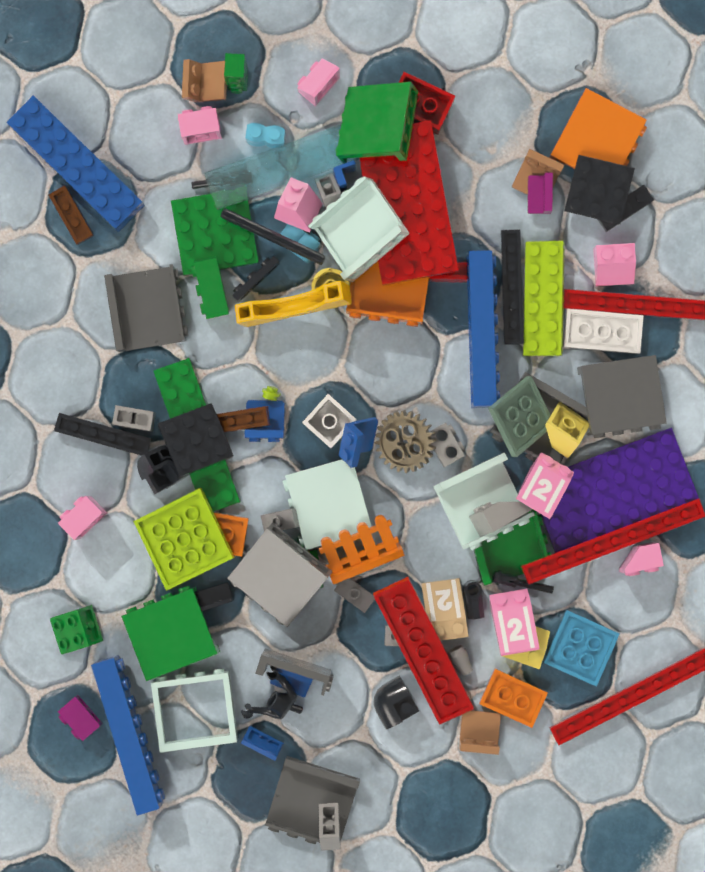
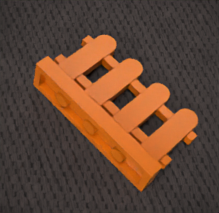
(366, 559)

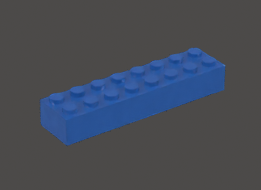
(75, 163)
(482, 328)
(127, 734)

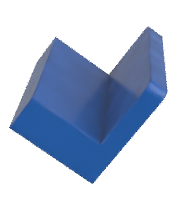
(340, 171)
(299, 683)

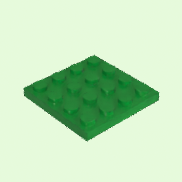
(205, 234)

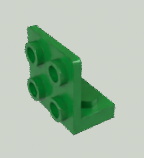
(76, 629)

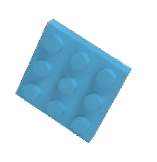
(581, 648)

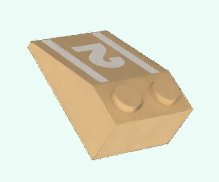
(445, 608)

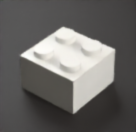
(328, 421)

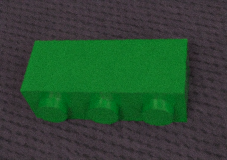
(236, 72)
(210, 287)

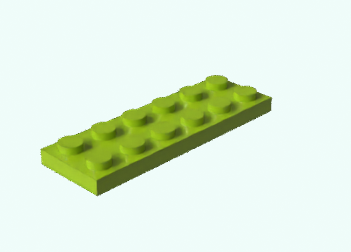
(544, 298)

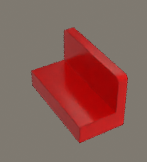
(460, 276)

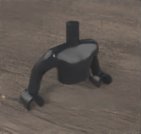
(278, 703)

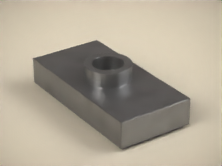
(283, 519)
(355, 594)

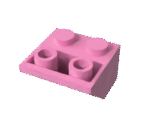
(642, 557)

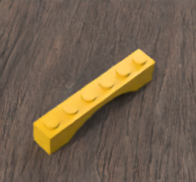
(319, 299)

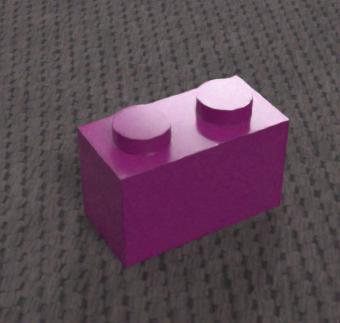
(79, 718)

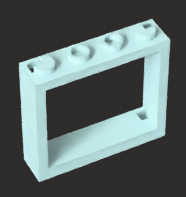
(181, 679)

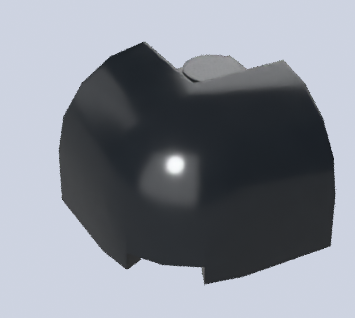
(158, 469)
(394, 703)

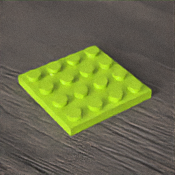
(184, 539)

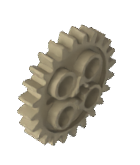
(389, 446)

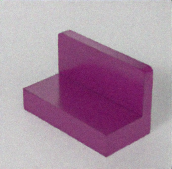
(540, 194)

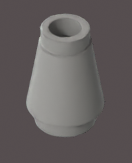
(460, 658)

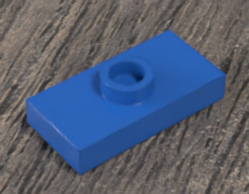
(262, 743)

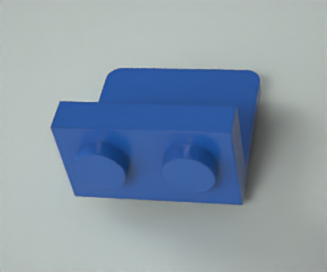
(276, 429)
(356, 439)

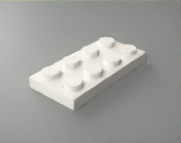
(603, 331)

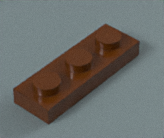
(70, 215)
(244, 419)

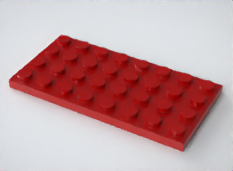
(419, 200)

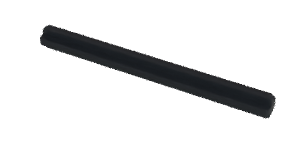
(273, 236)

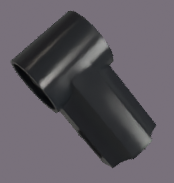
(474, 602)

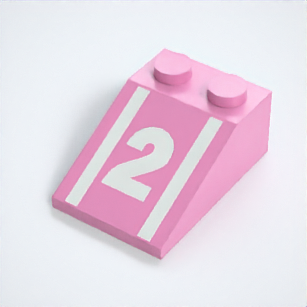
(545, 485)
(514, 622)

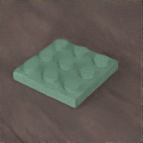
(520, 416)

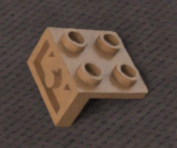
(203, 81)
(535, 165)
(480, 732)

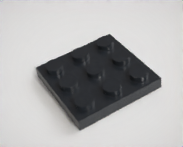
(599, 189)
(195, 440)

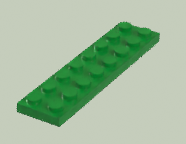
(183, 394)

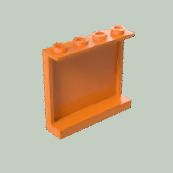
(599, 131)
(392, 302)

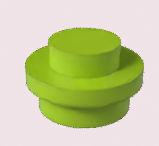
(271, 393)

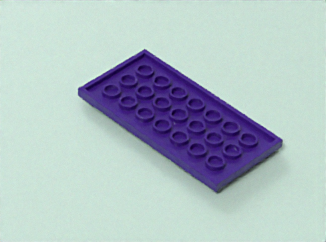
(620, 489)

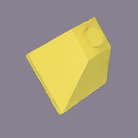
(565, 429)

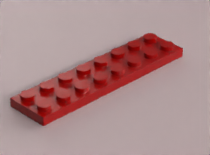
(423, 650)

